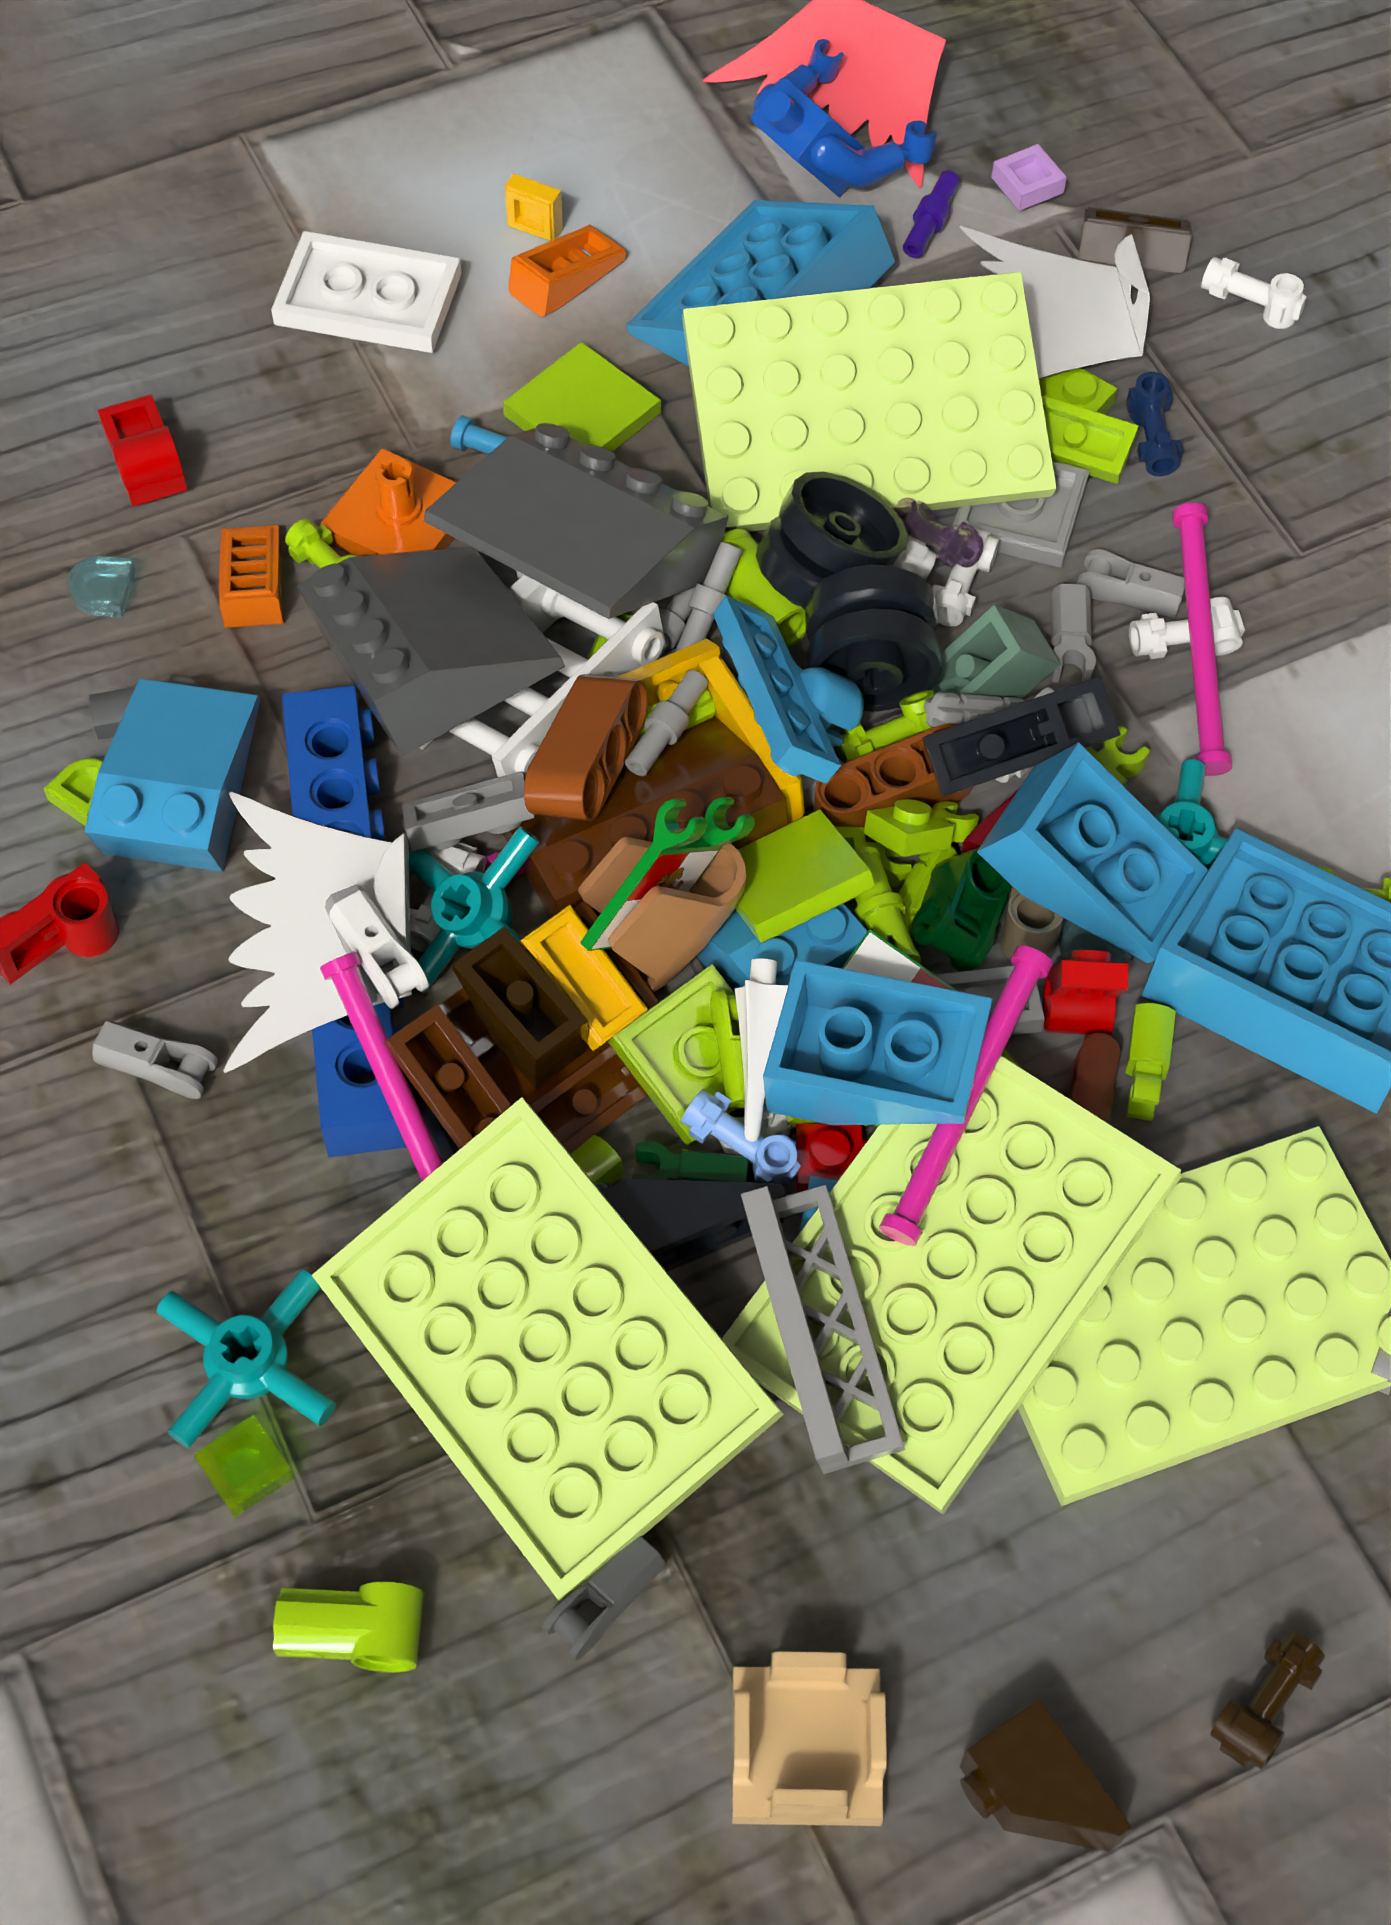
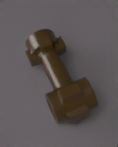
(1249, 1730)

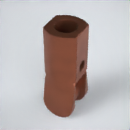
(1095, 1075)

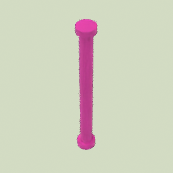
(1190, 520)
(384, 1066)
(903, 1223)

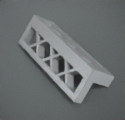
(797, 1336)

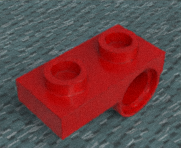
(142, 450)
(51, 923)
(1083, 993)

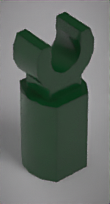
(691, 1164)

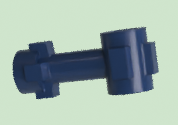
(1146, 408)

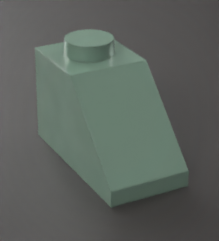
(997, 657)

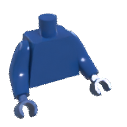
(819, 141)

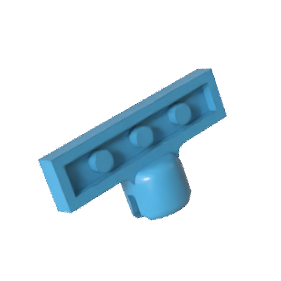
(788, 702)

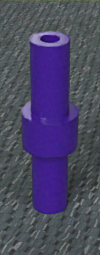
(931, 214)

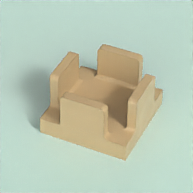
(808, 1742)

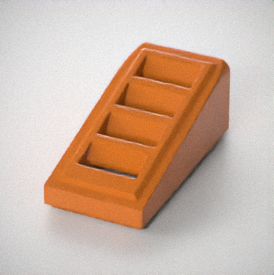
(560, 270)
(251, 606)

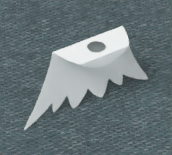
(1076, 307)
(307, 869)

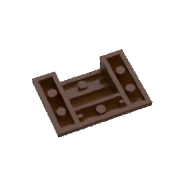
(474, 1082)

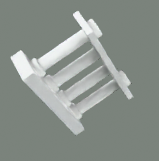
(627, 648)

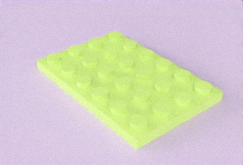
(885, 385)
(1003, 1272)
(1223, 1321)
(545, 1348)

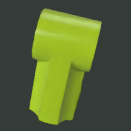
(369, 1627)

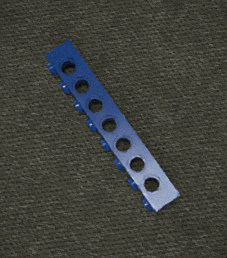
(318, 726)

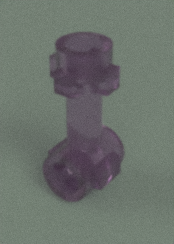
(956, 546)

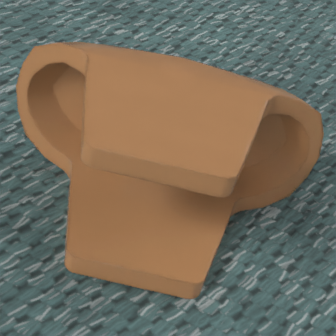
(667, 923)

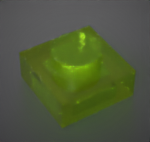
(244, 1466)

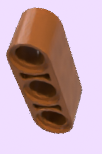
(586, 747)
(866, 782)

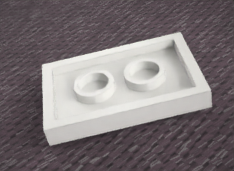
(367, 291)

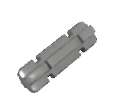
(951, 708)

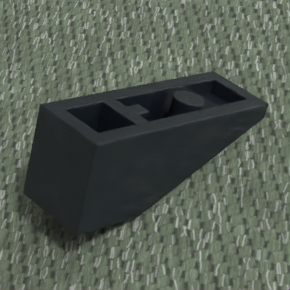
(1020, 736)
(684, 1217)

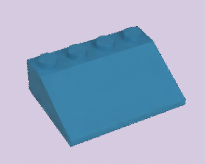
(768, 255)
(1286, 968)

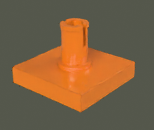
(387, 509)

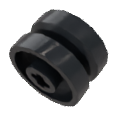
(826, 528)
(876, 631)

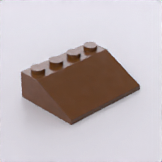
(698, 768)

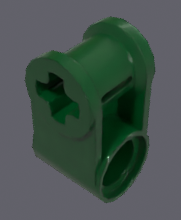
(961, 909)

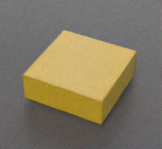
(533, 207)

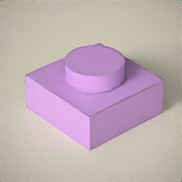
(1028, 177)

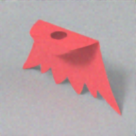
(883, 72)

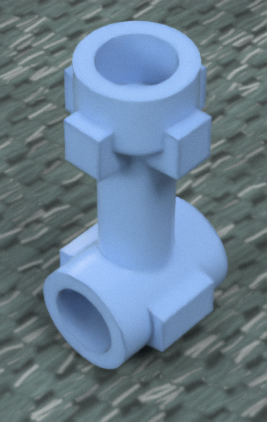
(771, 1156)

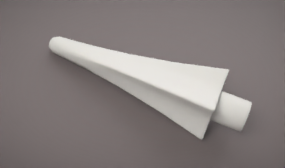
(758, 1015)

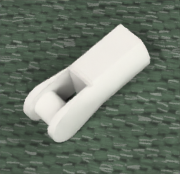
(376, 945)

